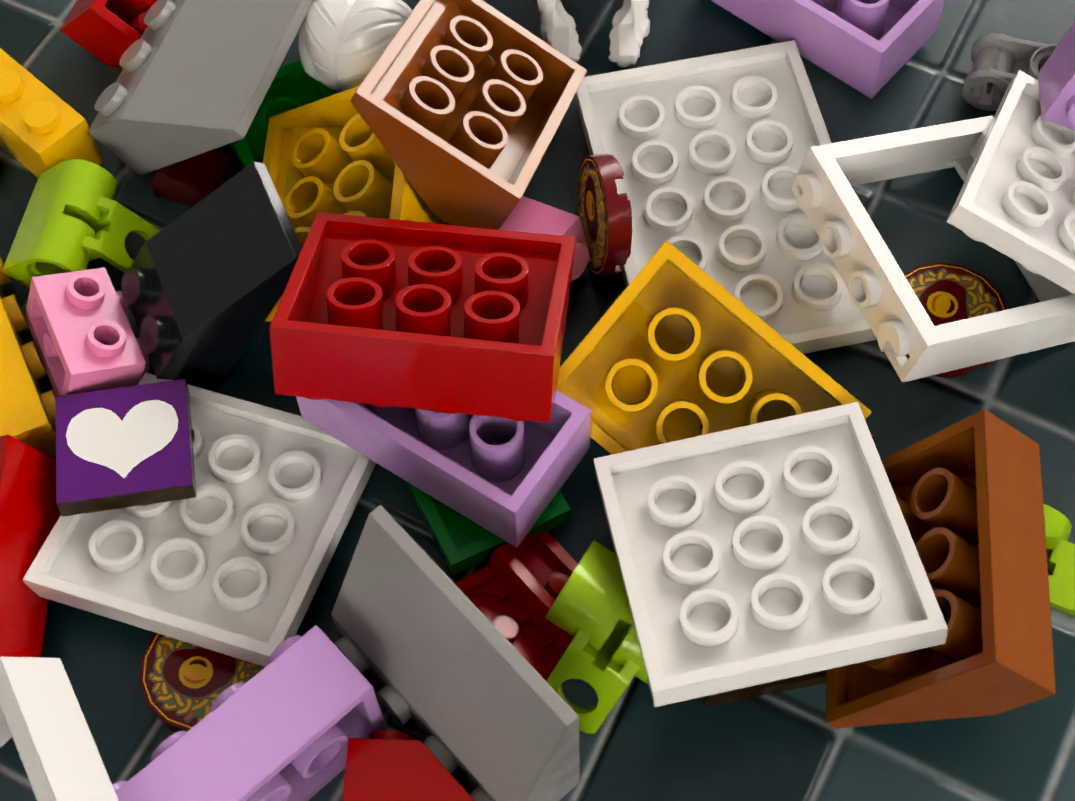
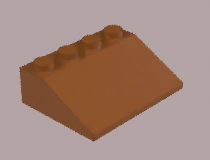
(467, 107)
(981, 537)

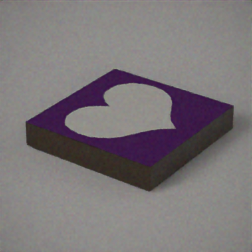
(124, 447)

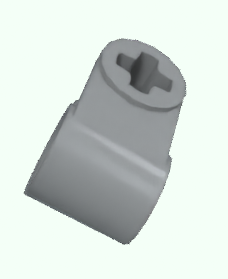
(1014, 56)

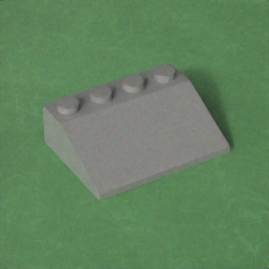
(194, 78)
(453, 672)

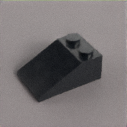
(212, 278)

